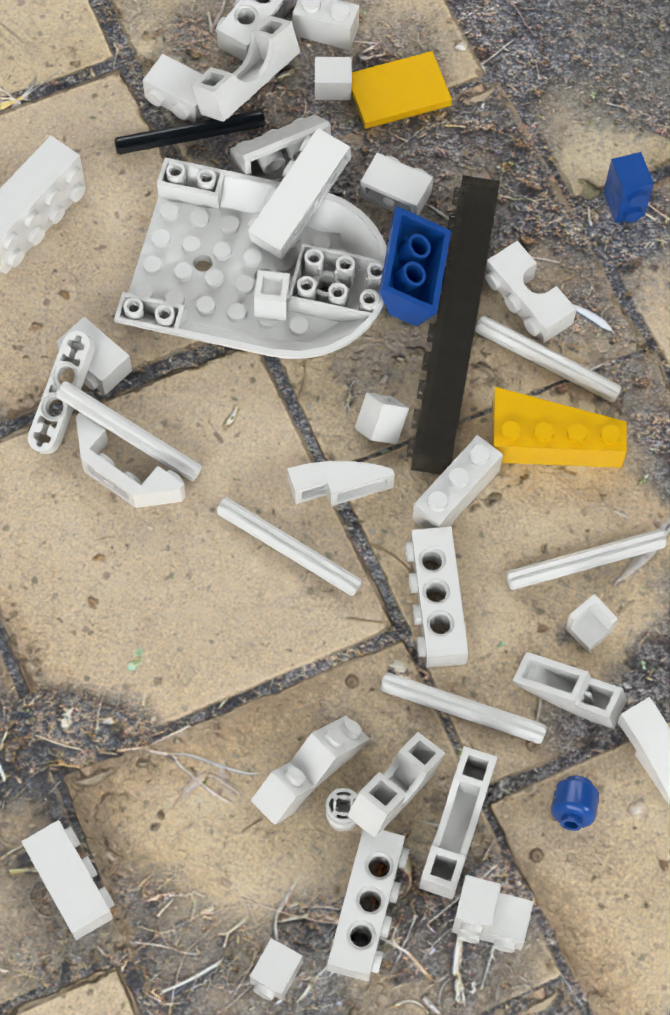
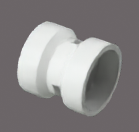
(337, 813)

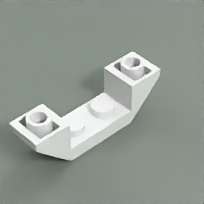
(157, 489)

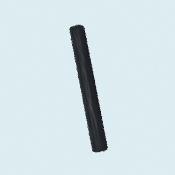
(189, 132)

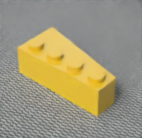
(554, 434)

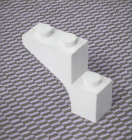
(312, 764)

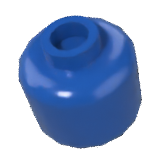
(575, 803)

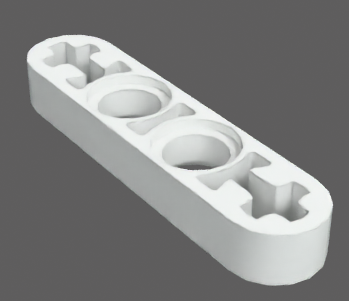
(38, 426)

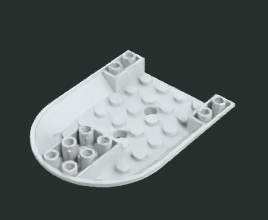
(205, 218)

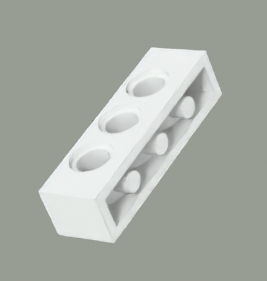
(235, 29)
(437, 546)
(344, 955)

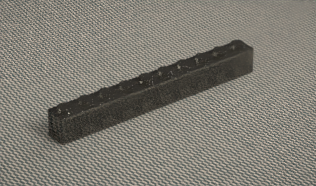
(454, 327)

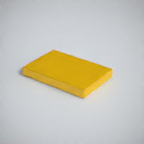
(399, 90)

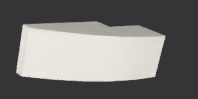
(338, 480)
(571, 689)
(651, 739)

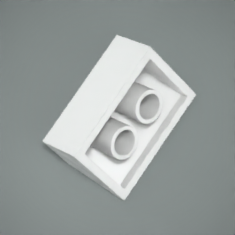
(273, 150)

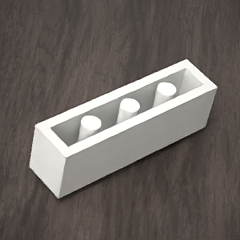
(299, 193)

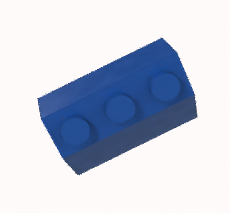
(414, 267)

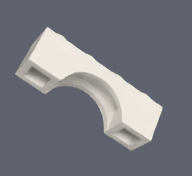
(270, 49)
(458, 823)

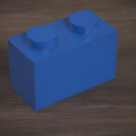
(628, 187)

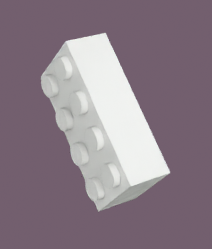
(37, 199)

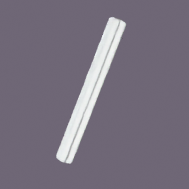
(548, 359)
(128, 431)
(289, 546)
(586, 559)
(463, 708)

